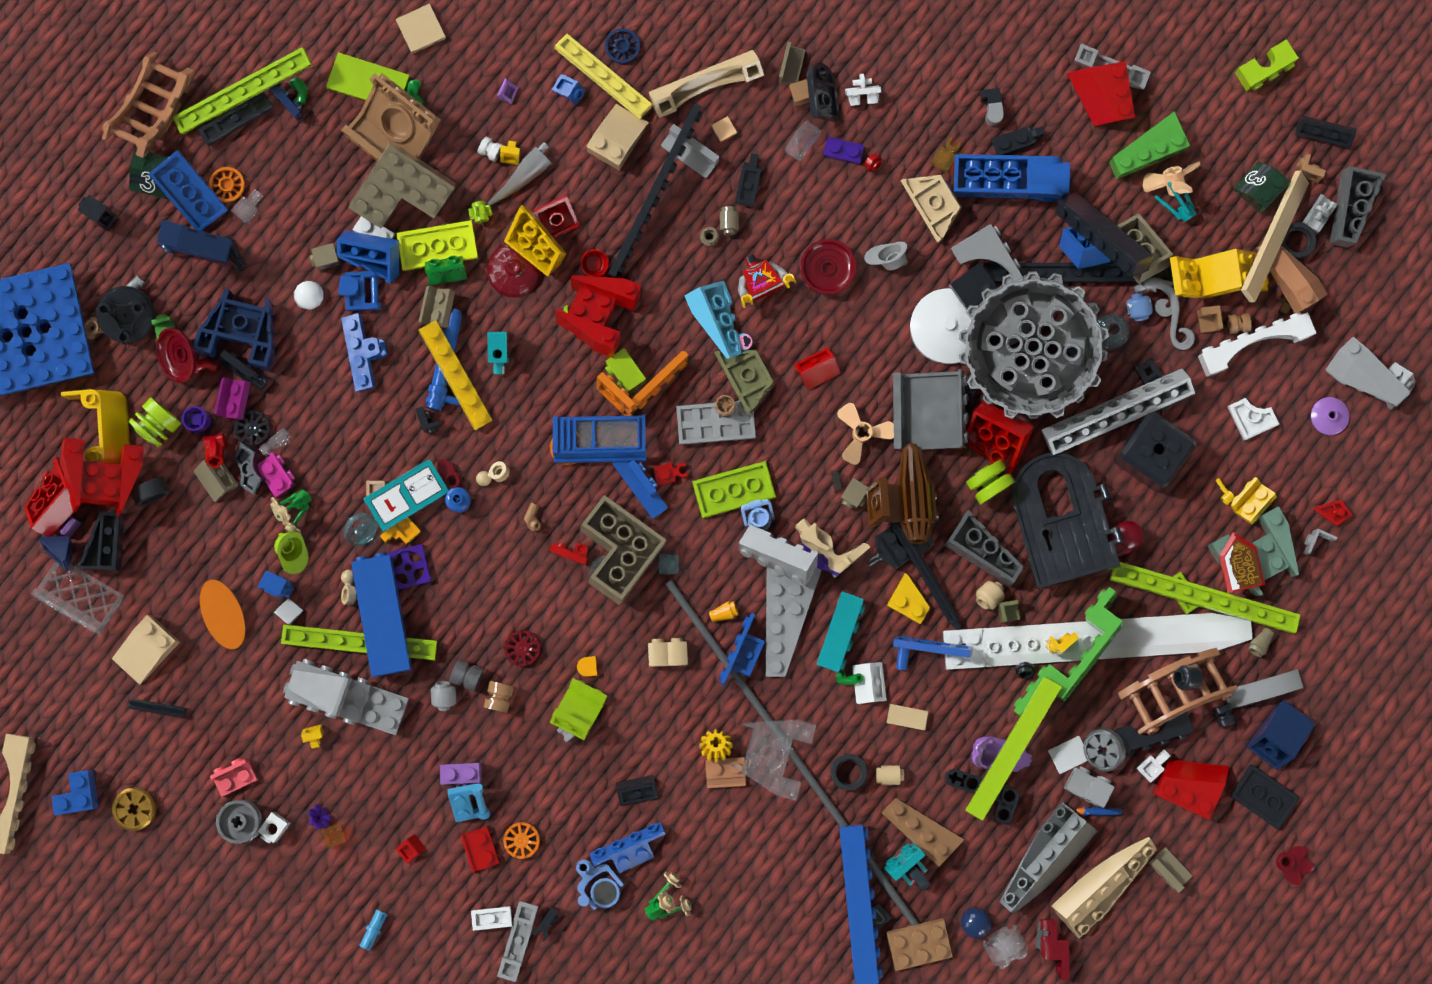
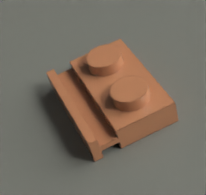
(723, 774)

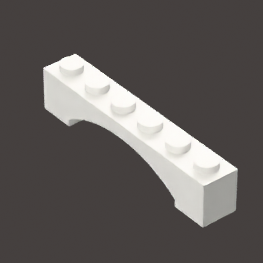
(1296, 329)

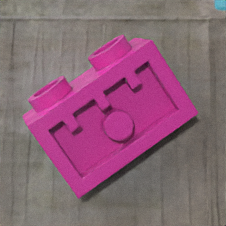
(276, 475)

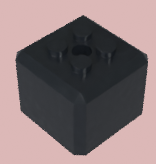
(1141, 461)

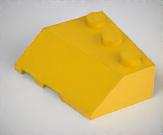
(534, 242)

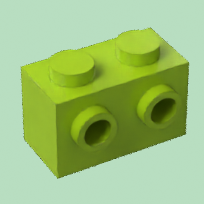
(625, 371)

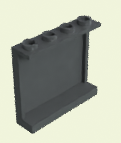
(930, 410)

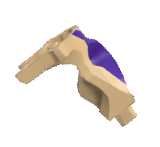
(821, 542)

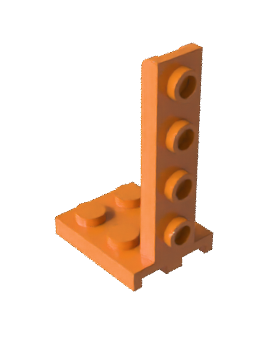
(620, 397)

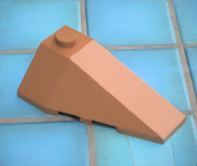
(1296, 281)

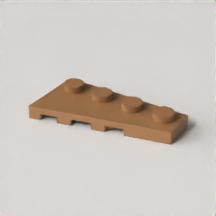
(926, 834)

